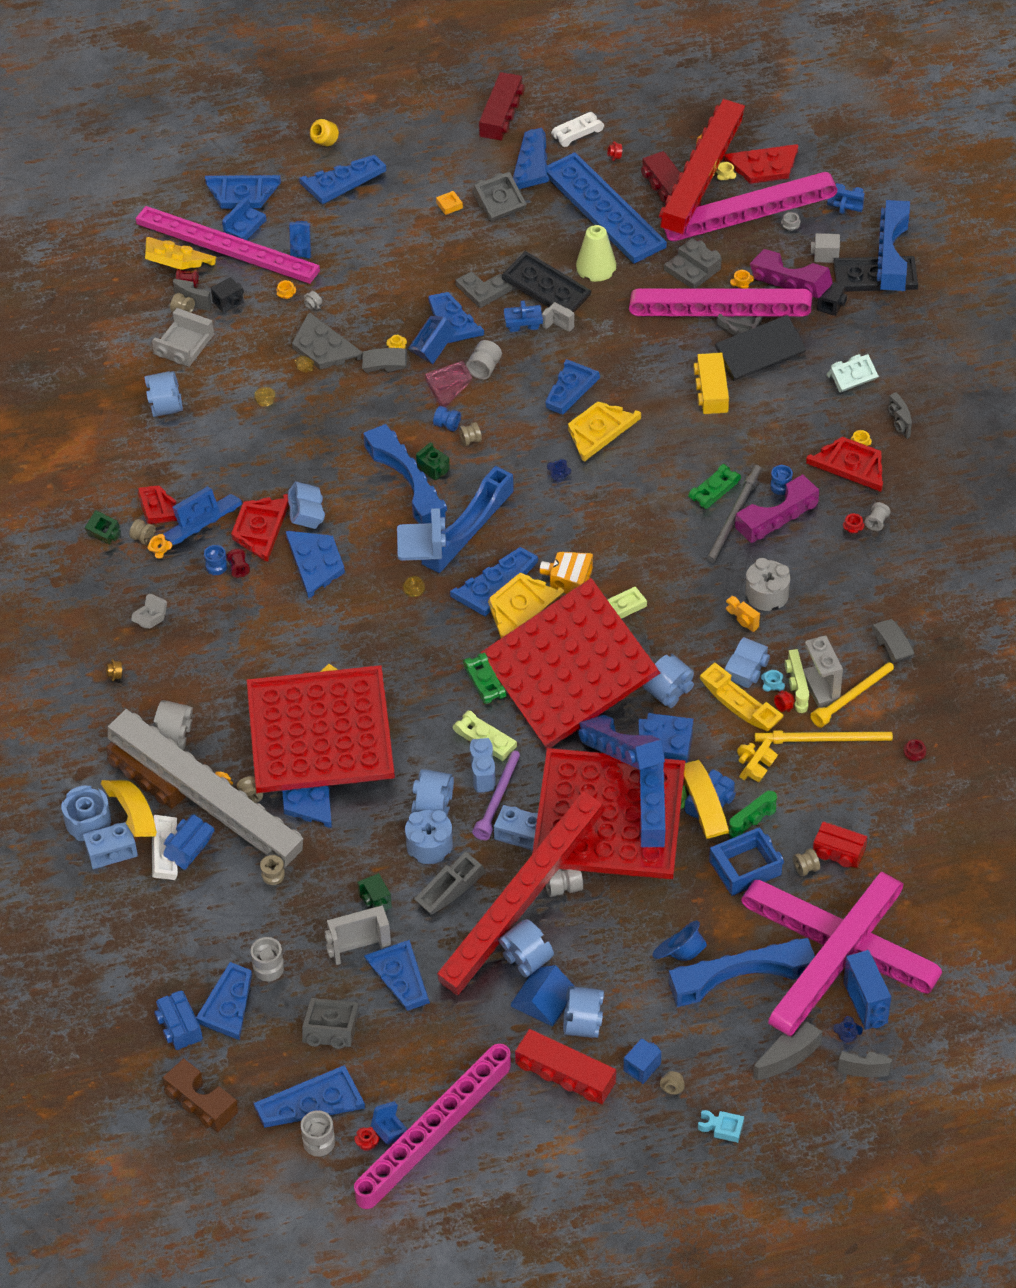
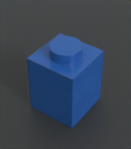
(642, 1060)

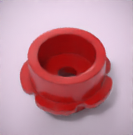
(615, 151)
(853, 523)
(784, 701)
(366, 1144)

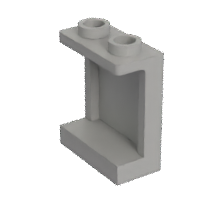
(184, 338)
(826, 676)
(357, 931)

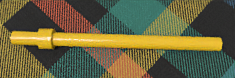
(779, 737)

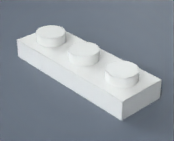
(162, 866)

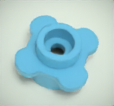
(772, 680)

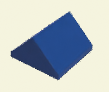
(432, 338)
(543, 995)

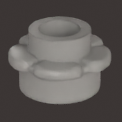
(791, 221)
(312, 300)

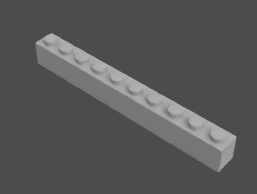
(205, 787)

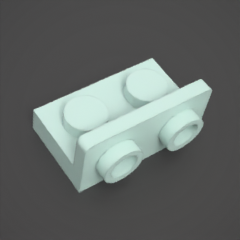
(853, 373)

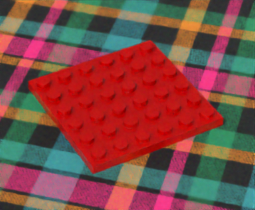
(570, 663)
(319, 729)
(615, 838)

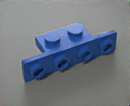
(199, 512)

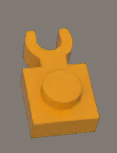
(745, 614)

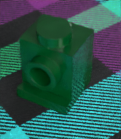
(432, 461)
(98, 523)
(374, 892)

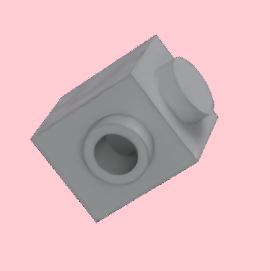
(825, 247)

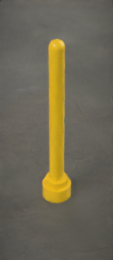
(822, 715)

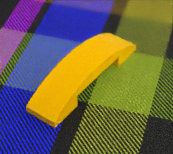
(737, 700)
(705, 800)
(140, 817)

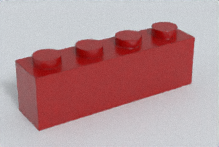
(565, 1066)

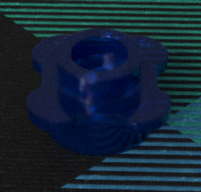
(559, 469)
(848, 1035)

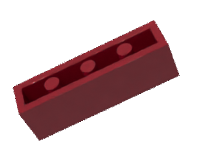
(501, 106)
(661, 174)

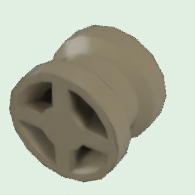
(182, 302)
(470, 434)
(142, 531)
(248, 786)
(806, 862)
(267, 868)

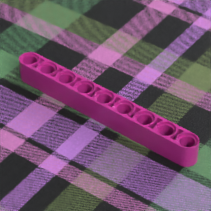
(758, 204)
(720, 301)
(820, 925)
(832, 956)
(431, 1135)

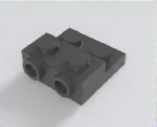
(498, 196)
(694, 263)
(330, 1023)

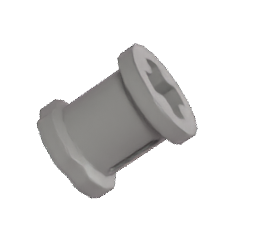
(876, 518)

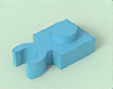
(725, 1126)

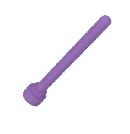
(483, 828)

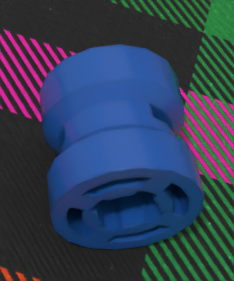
(447, 418)
(780, 477)
(215, 559)

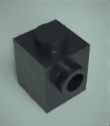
(227, 294)
(832, 299)

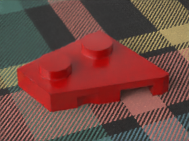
(156, 504)

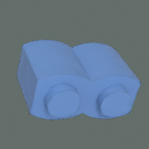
(305, 505)
(747, 662)
(482, 765)

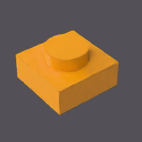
(449, 202)

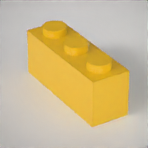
(711, 383)

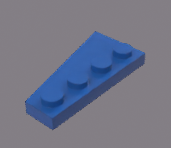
(531, 162)
(343, 178)
(479, 590)
(328, 1093)

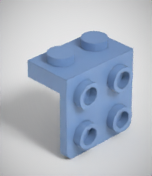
(422, 540)

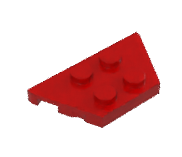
(764, 164)
(851, 462)
(260, 524)

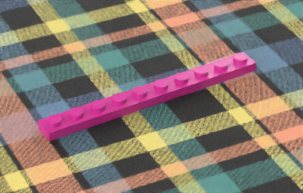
(228, 244)

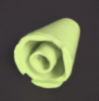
(596, 255)

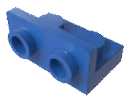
(243, 220)

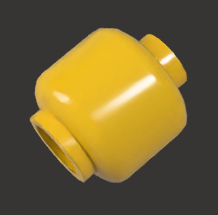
(324, 132)

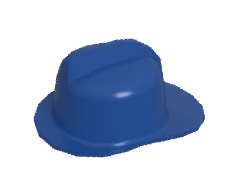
(682, 945)

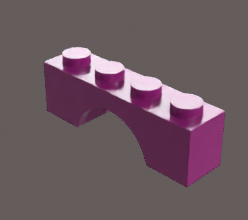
(770, 269)
(757, 521)

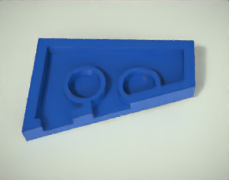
(446, 306)
(571, 385)
(400, 973)
(227, 1002)

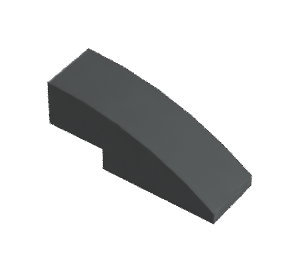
(450, 883)
(788, 1052)

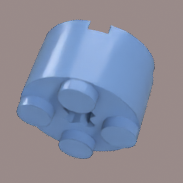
(163, 393)
(672, 681)
(432, 791)
(85, 811)
(429, 836)
(526, 947)
(583, 1012)

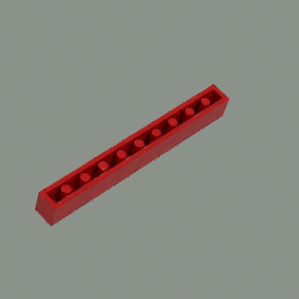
(701, 167)
(520, 893)

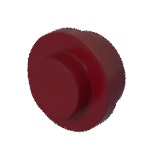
(915, 750)

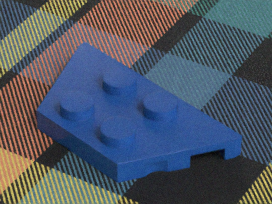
(233, 189)
(315, 559)
(308, 804)

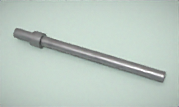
(748, 485)

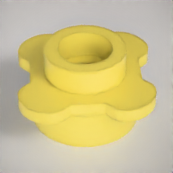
(725, 171)

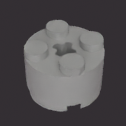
(767, 584)
(174, 721)

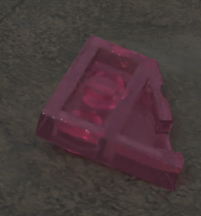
(448, 382)

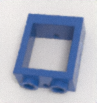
(755, 838)
(867, 989)

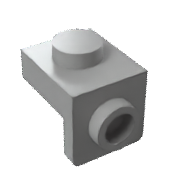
(558, 315)
(151, 613)

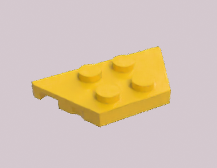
(175, 256)
(599, 427)
(520, 601)

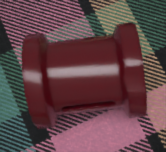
(192, 276)
(238, 563)

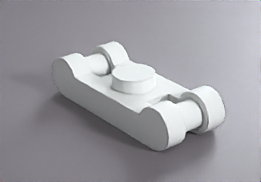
(577, 128)

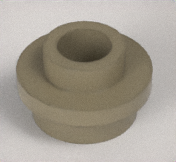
(672, 1083)

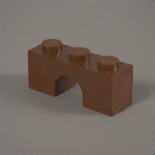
(212, 1109)

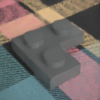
(482, 292)

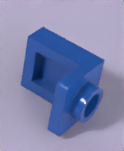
(387, 1124)

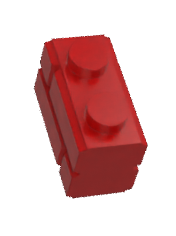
(839, 845)

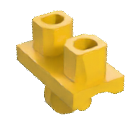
(748, 754)

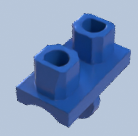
(847, 199)
(300, 239)
(523, 316)

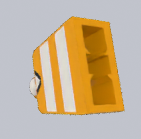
(568, 570)

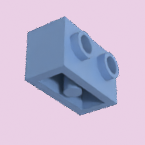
(516, 827)
(110, 845)

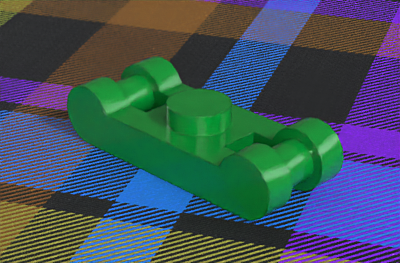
(715, 486)
(484, 678)
(753, 813)

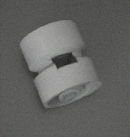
(484, 359)
(564, 880)
(267, 959)
(317, 1133)

